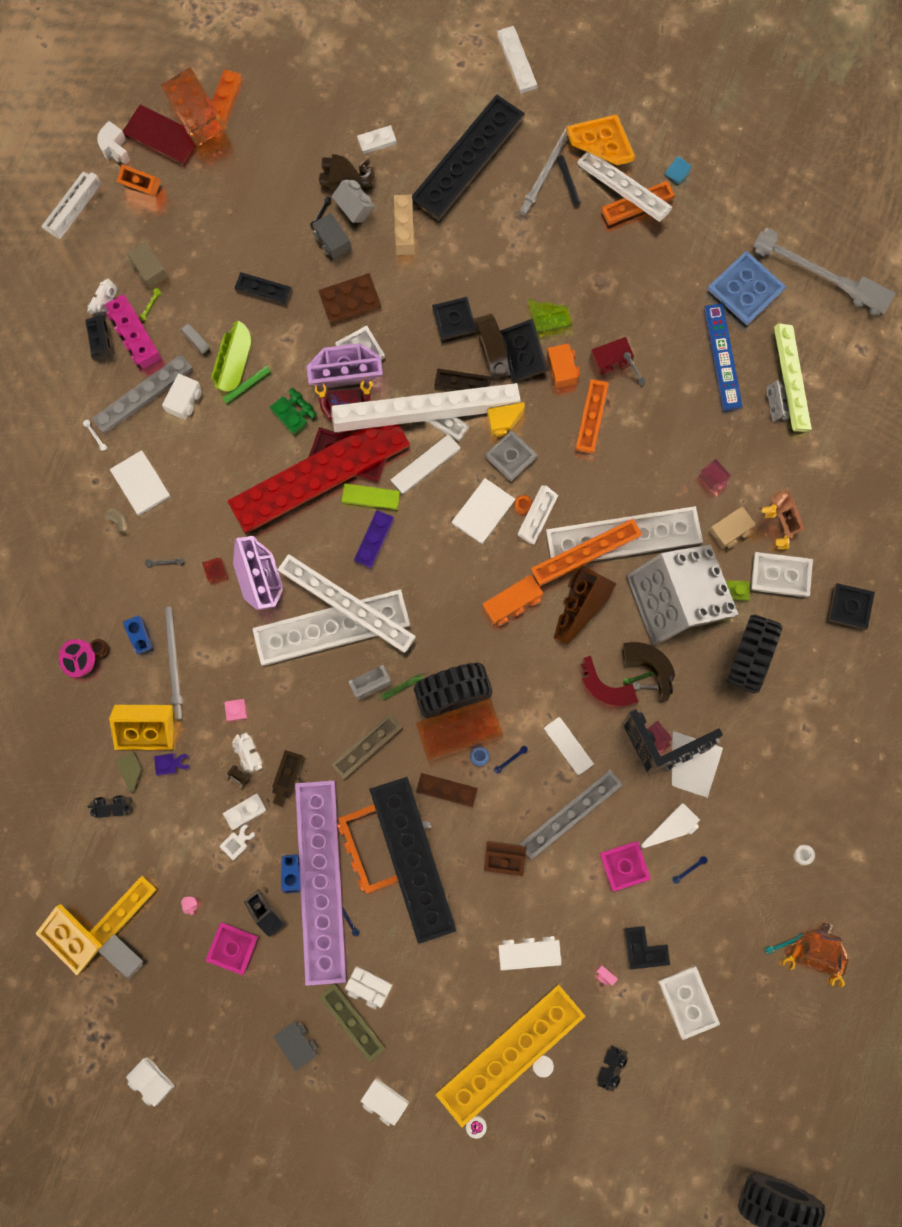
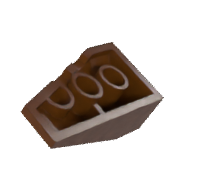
(586, 596)

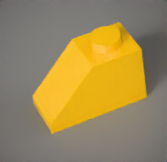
(504, 418)

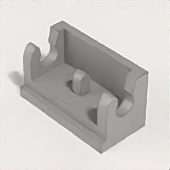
(370, 682)
(121, 957)

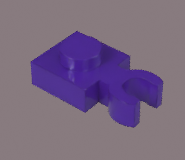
(167, 764)

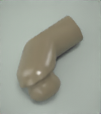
(119, 518)

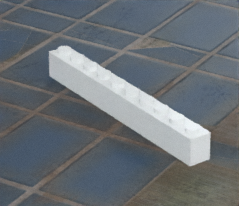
(422, 407)

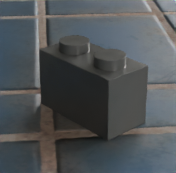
(331, 235)
(296, 1045)

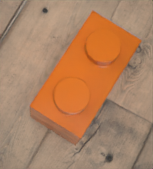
(138, 180)
(562, 365)

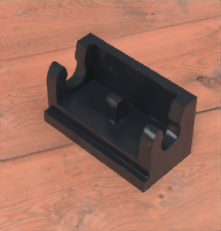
(98, 337)

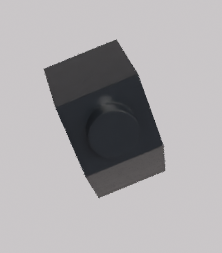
(263, 913)

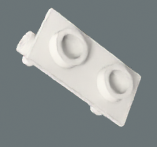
(105, 294)
(248, 761)

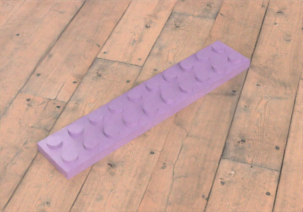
(320, 883)

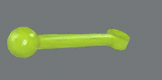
(142, 317)

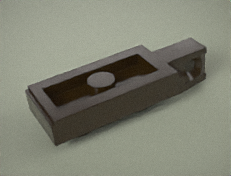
(286, 776)

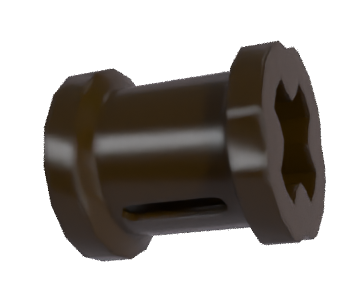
(237, 777)

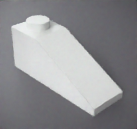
(677, 824)

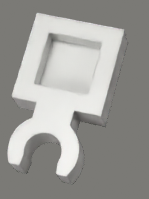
(234, 844)

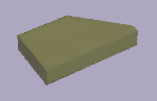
(130, 769)

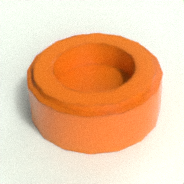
(523, 504)

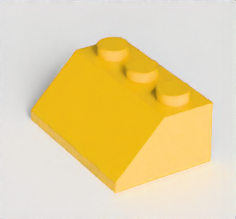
(142, 727)

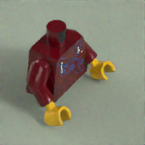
(342, 397)

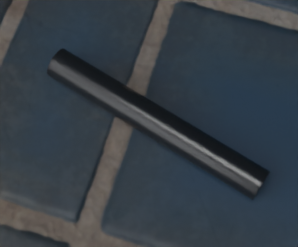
(568, 179)

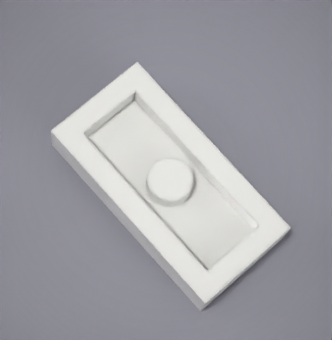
(376, 139)
(245, 812)

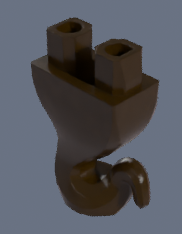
(342, 169)

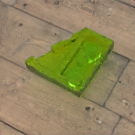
(549, 316)

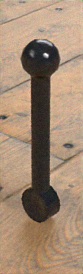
(327, 199)

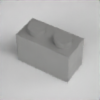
(353, 201)

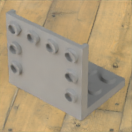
(681, 592)

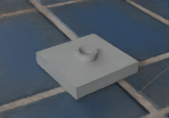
(511, 455)

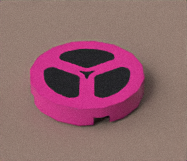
(76, 658)

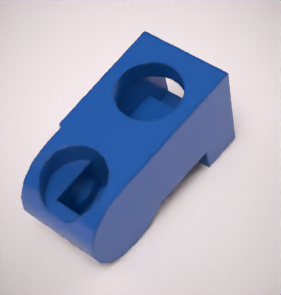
(137, 634)
(290, 874)

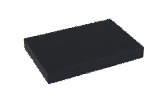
(523, 350)

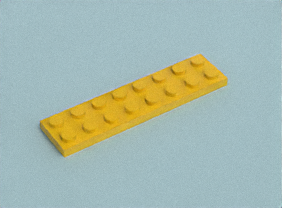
(510, 1055)

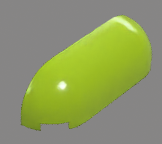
(231, 357)

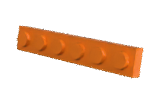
(586, 552)

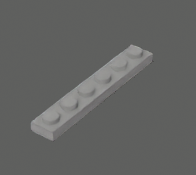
(141, 394)
(571, 814)

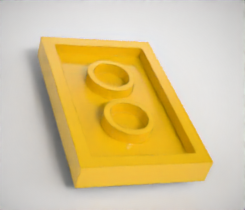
(68, 939)

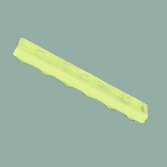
(792, 378)

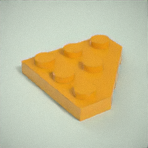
(603, 139)

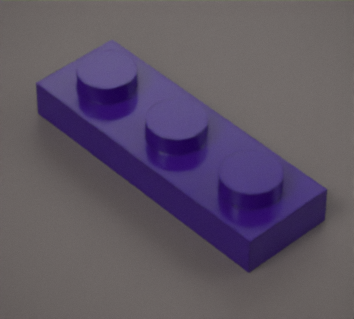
(373, 539)

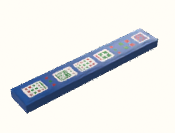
(723, 357)

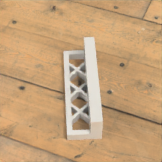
(74, 205)

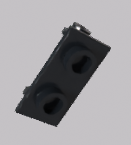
(117, 804)
(611, 1076)

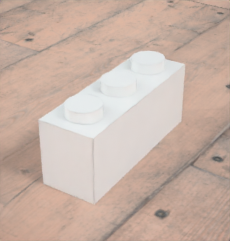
(529, 953)

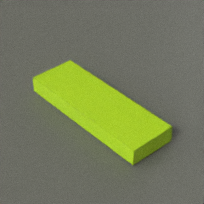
(370, 496)

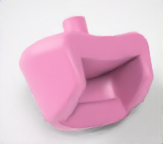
(189, 905)

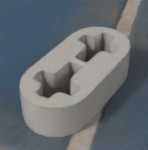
(195, 338)

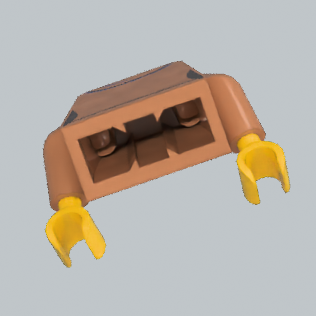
(788, 514)

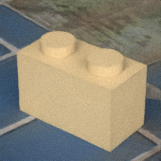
(732, 528)

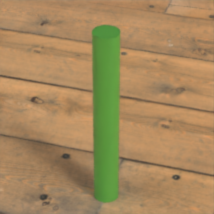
(245, 385)

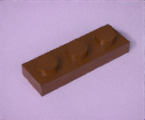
(446, 790)

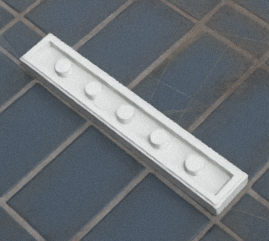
(625, 186)

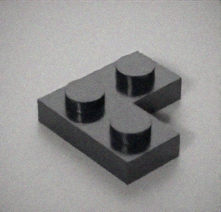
(642, 955)

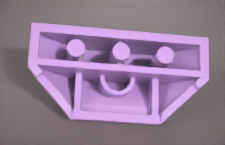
(344, 366)
(256, 573)

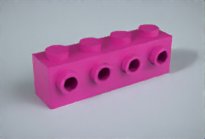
(133, 331)

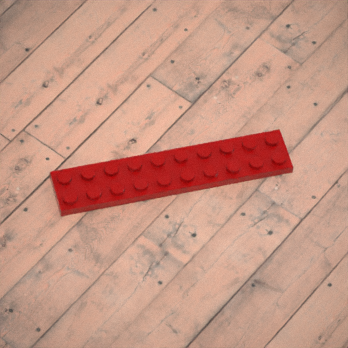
(316, 475)

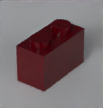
(610, 356)

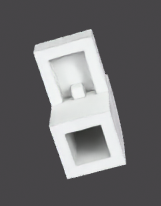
(110, 141)

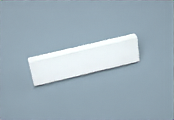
(425, 464)

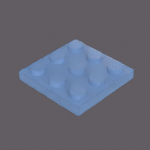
(746, 288)

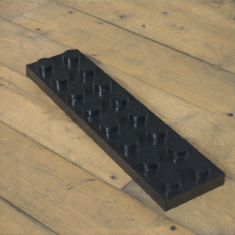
(467, 157)
(412, 860)

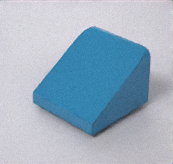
(678, 170)

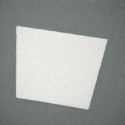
(698, 772)

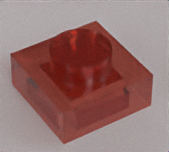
(214, 569)

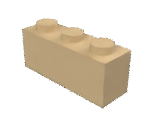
(404, 225)

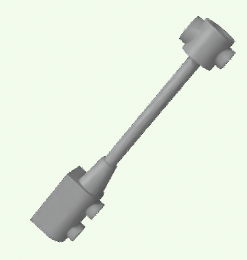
(863, 292)

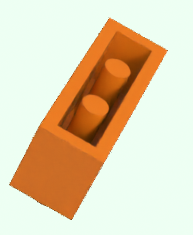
(513, 601)

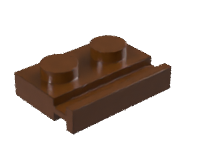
(505, 858)

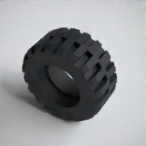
(755, 653)
(452, 689)
(779, 1204)

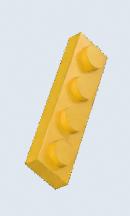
(123, 910)

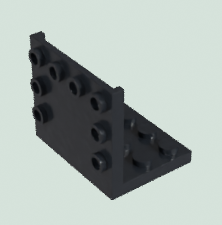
(647, 752)

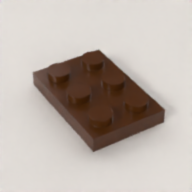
(349, 298)

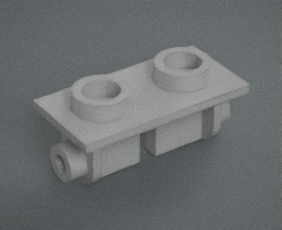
(777, 393)

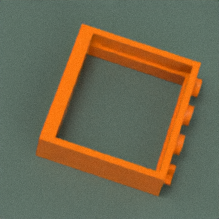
(351, 848)

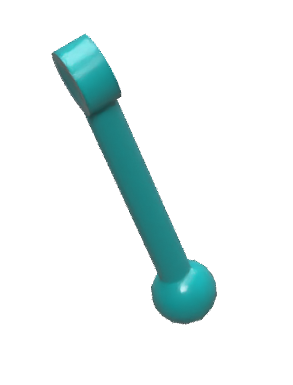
(769, 950)

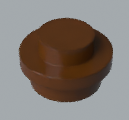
(99, 647)

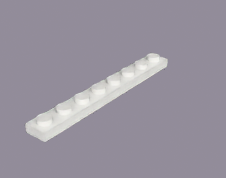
(346, 603)

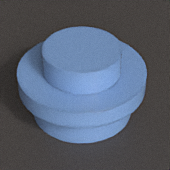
(479, 756)

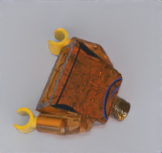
(821, 952)

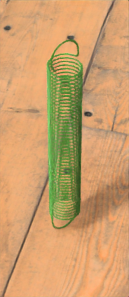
(399, 688)

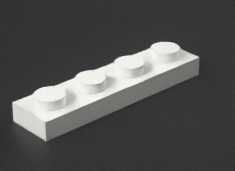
(517, 59)

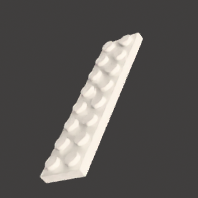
(659, 532)
(323, 629)

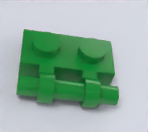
(289, 415)

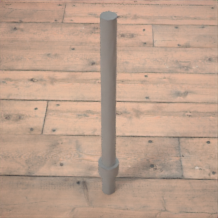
(531, 196)
(176, 699)

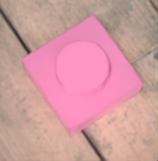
(235, 710)
(605, 976)

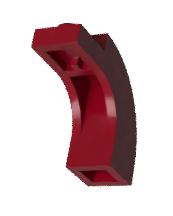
(604, 695)

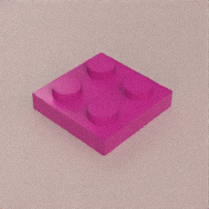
(625, 866)
(231, 948)

